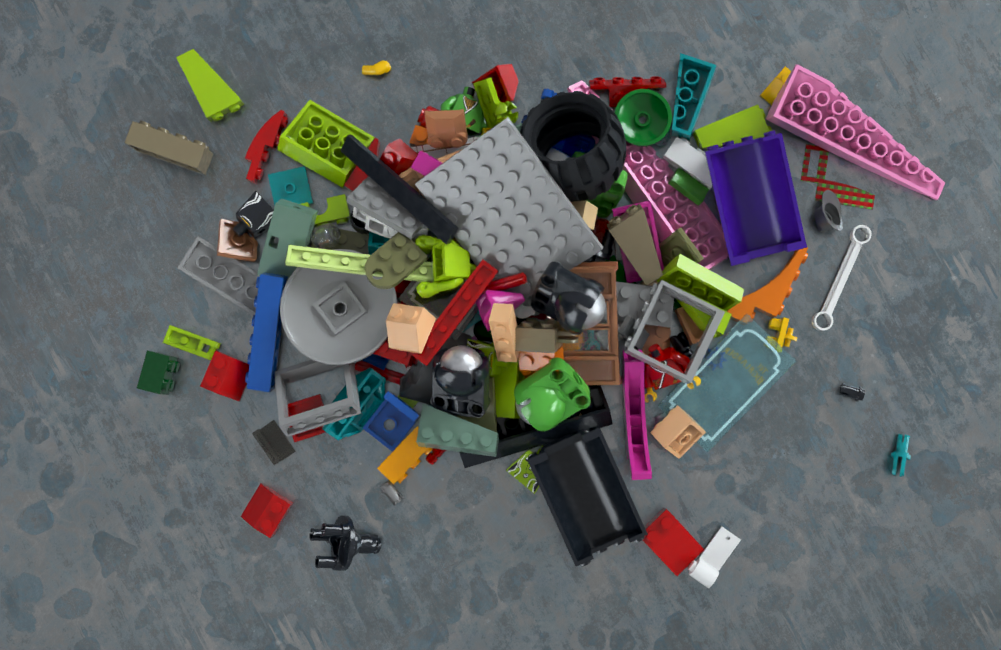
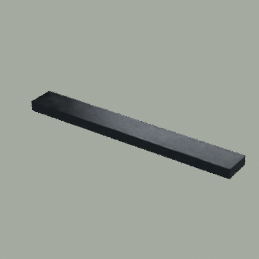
(399, 189)

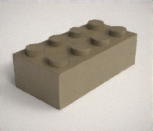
(170, 148)

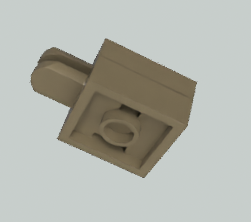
(541, 336)

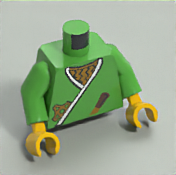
(473, 112)

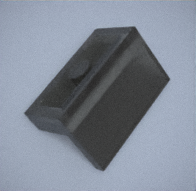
(274, 442)

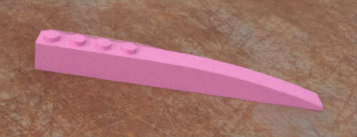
(671, 209)

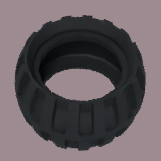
(570, 116)

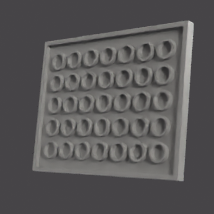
(509, 208)

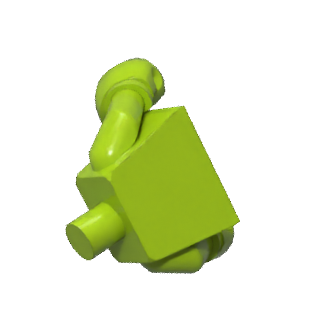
(450, 265)

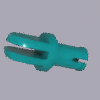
(900, 453)

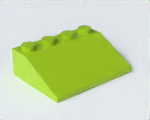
(316, 142)

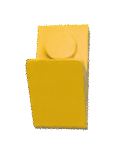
(775, 86)

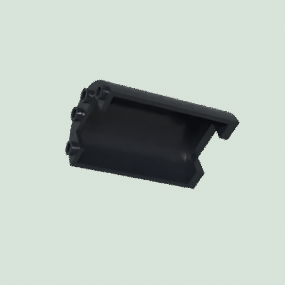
(586, 494)

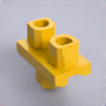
(780, 325)

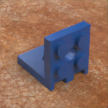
(400, 413)

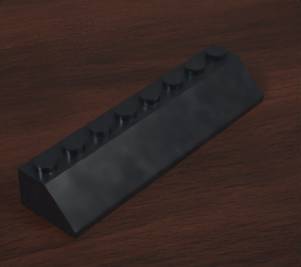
(520, 436)

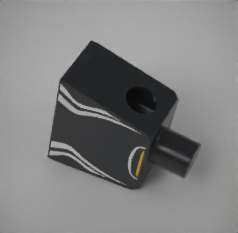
(253, 216)

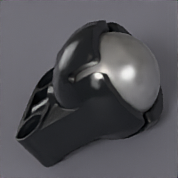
(569, 299)
(461, 381)

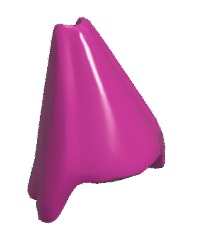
(486, 302)

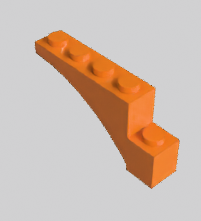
(771, 296)

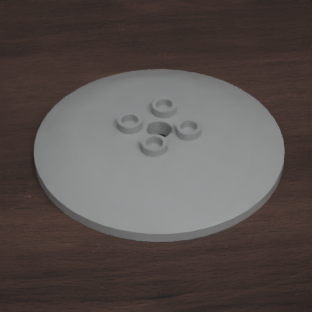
(323, 334)

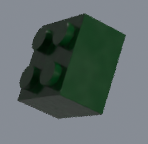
(158, 373)

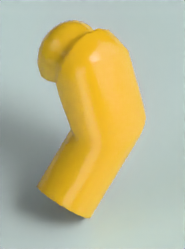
(376, 69)

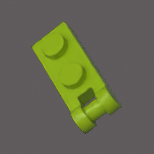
(190, 342)

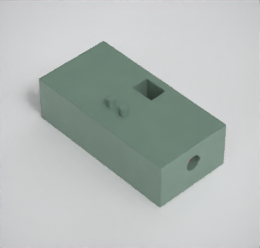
(288, 226)

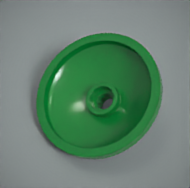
(650, 106)

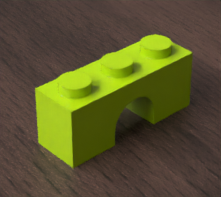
(337, 211)

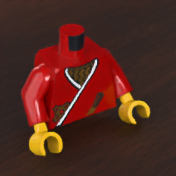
(656, 378)

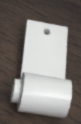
(713, 557)

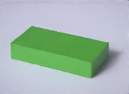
(688, 186)

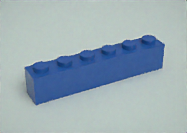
(266, 333)

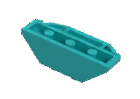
(371, 393)

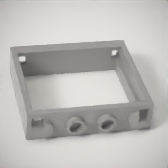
(716, 317)
(321, 415)

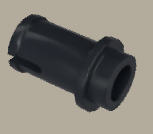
(852, 392)

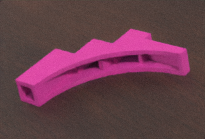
(634, 417)

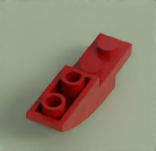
(265, 139)

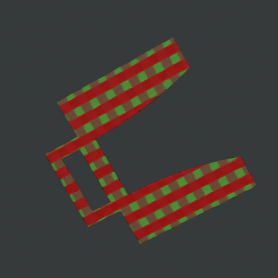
(846, 194)

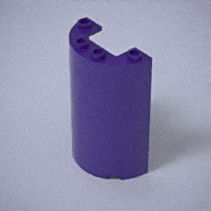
(755, 197)

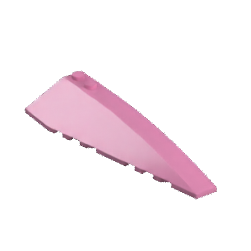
(826, 118)

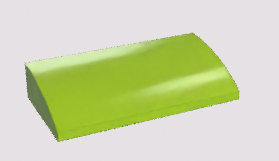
(702, 282)

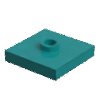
(291, 186)

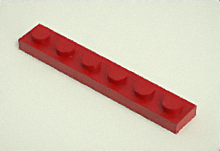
(457, 310)

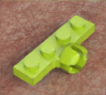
(492, 108)

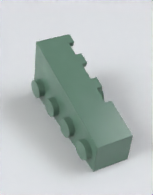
(452, 433)

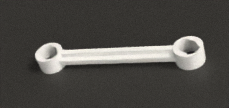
(841, 277)

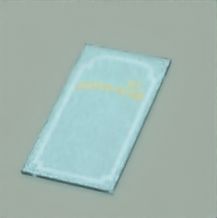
(731, 380)

